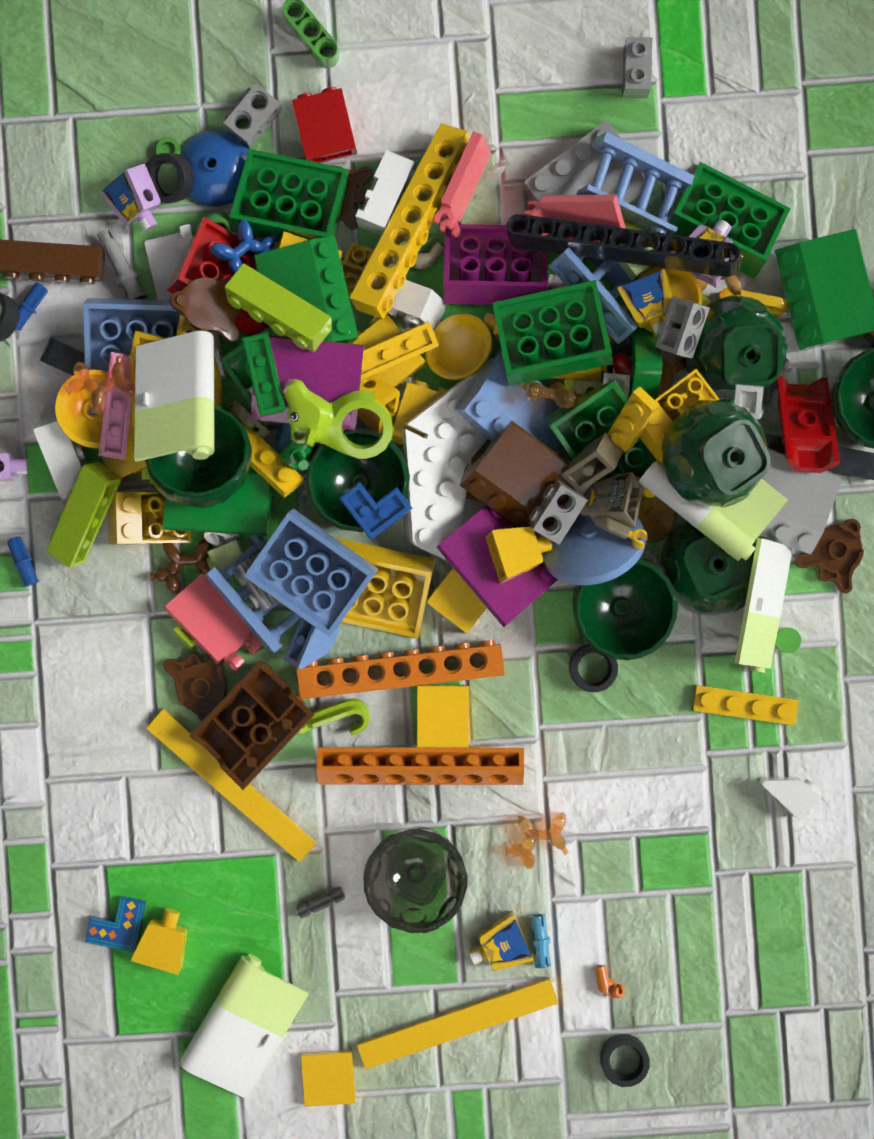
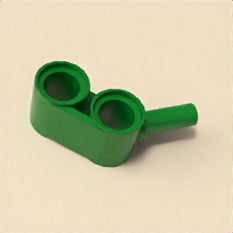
(297, 455)

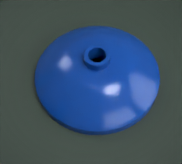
(218, 184)

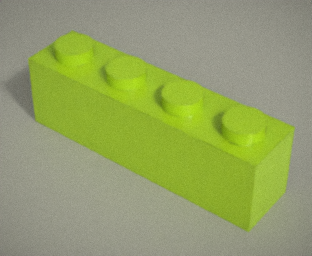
(278, 308)
(83, 514)

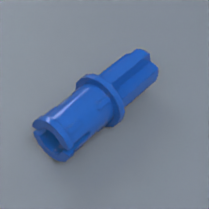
(30, 303)
(22, 561)

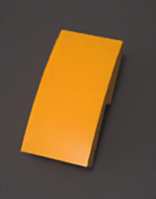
(354, 263)

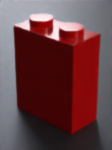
(324, 125)

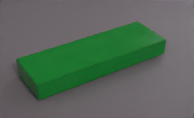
(264, 374)

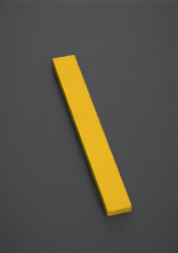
(248, 801)
(457, 1023)

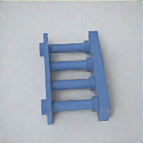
(653, 169)
(572, 271)
(236, 599)

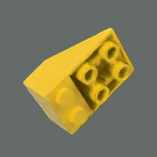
(672, 404)
(139, 520)

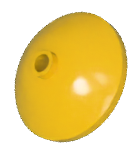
(74, 416)

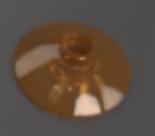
(661, 519)

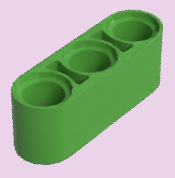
(307, 21)

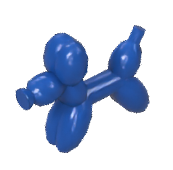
(246, 240)

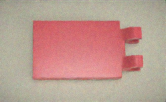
(463, 184)
(579, 208)
(212, 622)

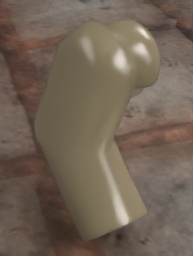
(428, 259)

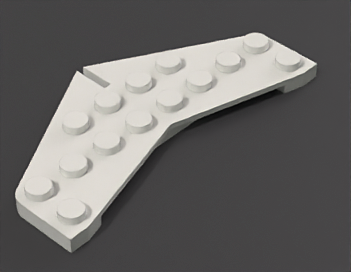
(438, 466)

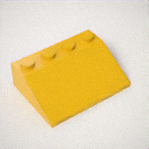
(397, 592)

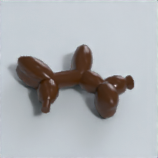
(174, 567)

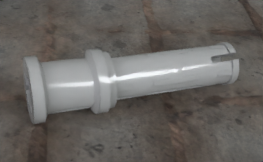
(126, 277)

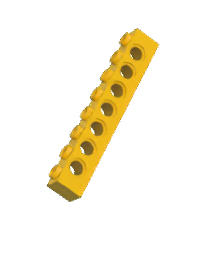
(366, 296)

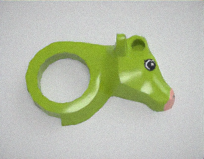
(319, 421)

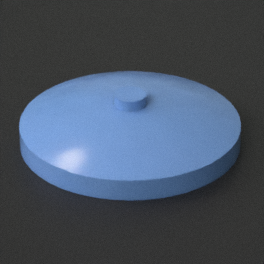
(591, 554)

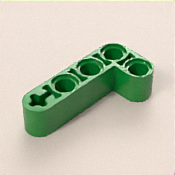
(645, 361)

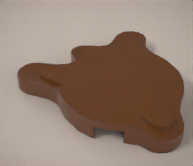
(354, 195)
(207, 308)
(836, 554)
(198, 683)

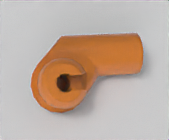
(606, 985)

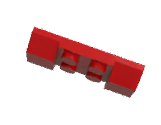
(807, 425)

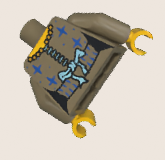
(616, 506)

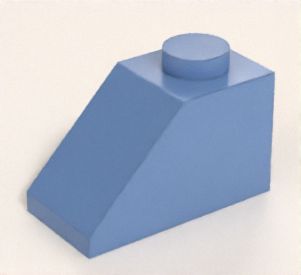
(308, 644)

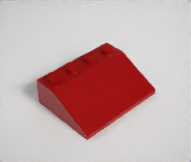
(201, 263)

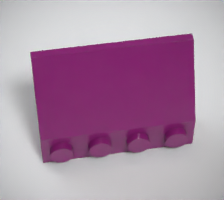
(488, 269)
(327, 372)
(471, 558)

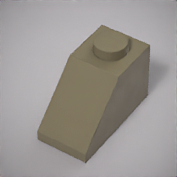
(593, 462)

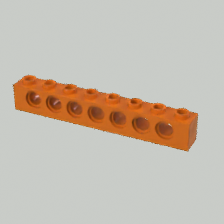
(311, 687)
(420, 766)

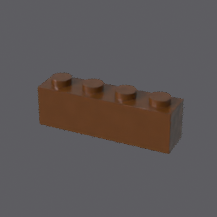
(51, 260)

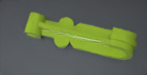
(338, 711)

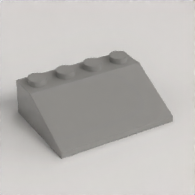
(577, 169)
(808, 504)

